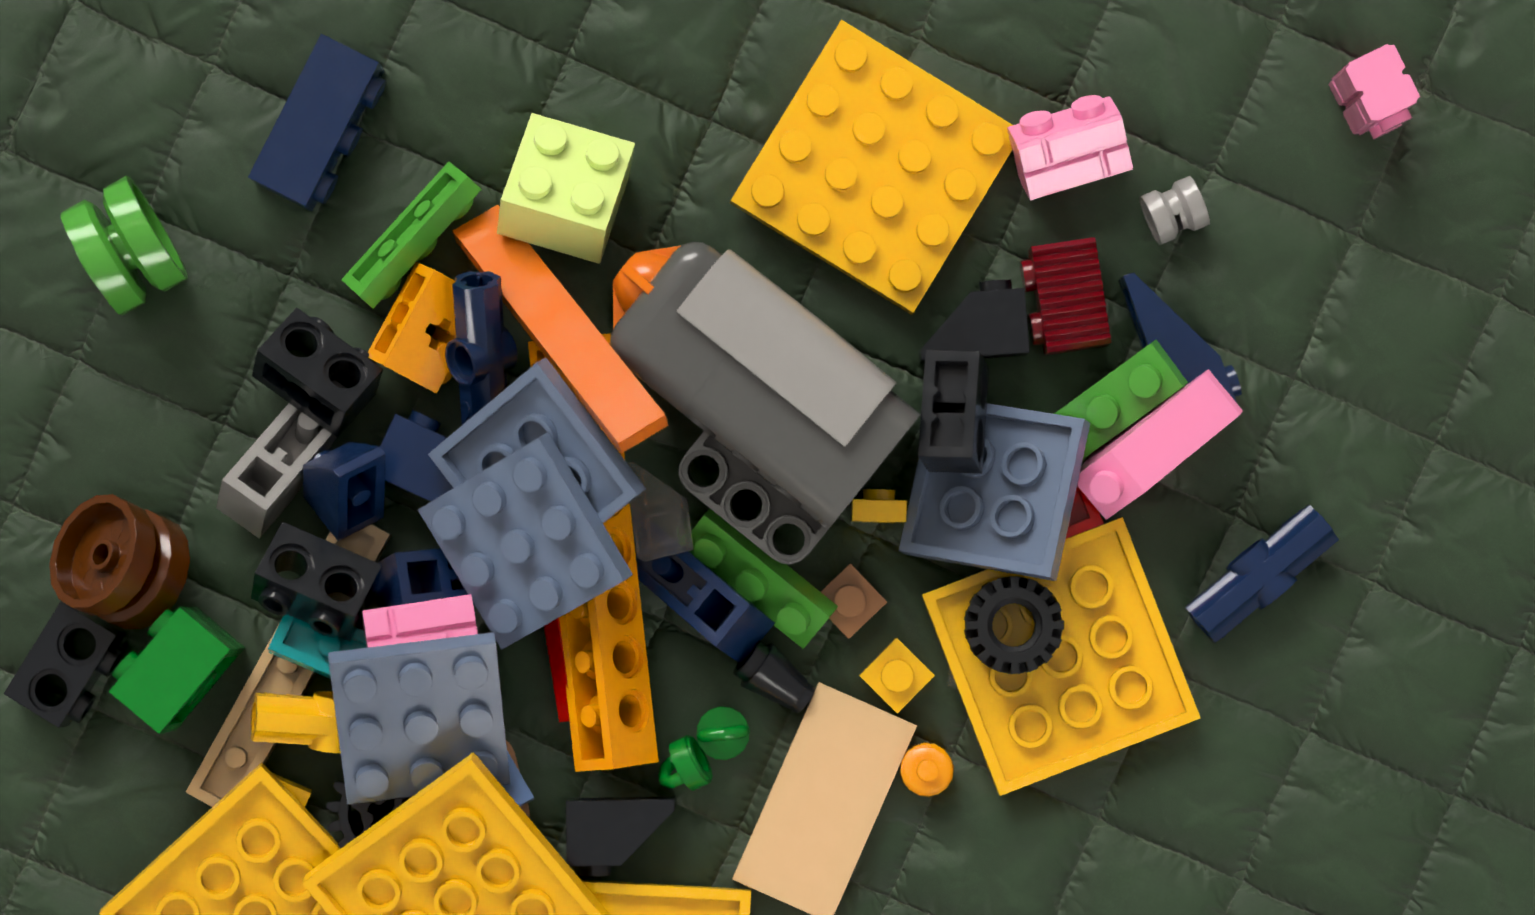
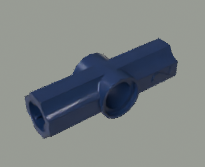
(482, 343)
(1261, 573)

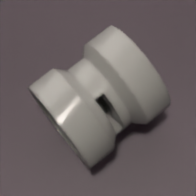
(1174, 210)

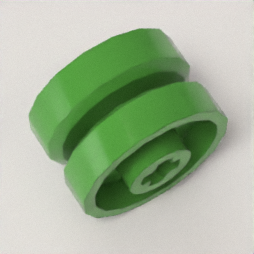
(117, 249)

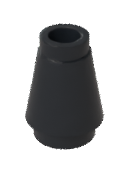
(774, 677)

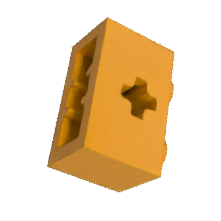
(402, 337)

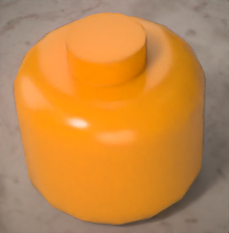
(926, 769)

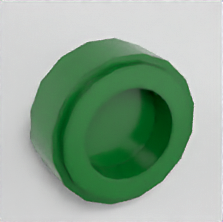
(723, 732)
(690, 762)

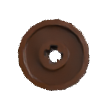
(119, 562)

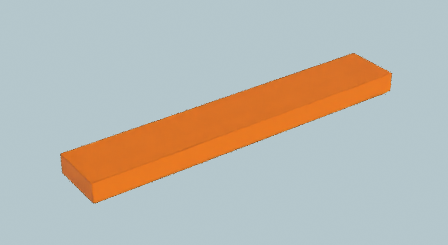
(563, 333)

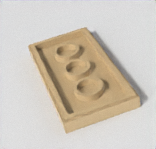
(824, 801)

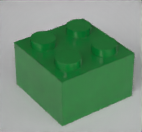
(175, 668)

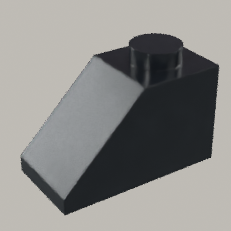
(986, 322)
(610, 829)

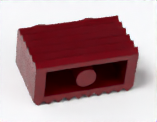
(1067, 296)

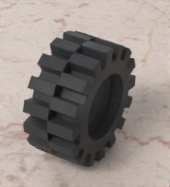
(1046, 631)

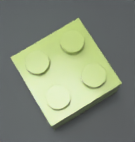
(565, 188)

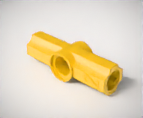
(296, 720)

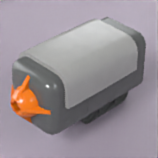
(767, 382)

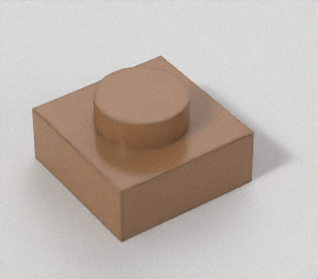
(855, 600)

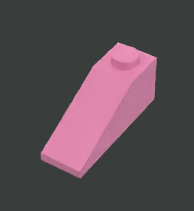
(1156, 444)

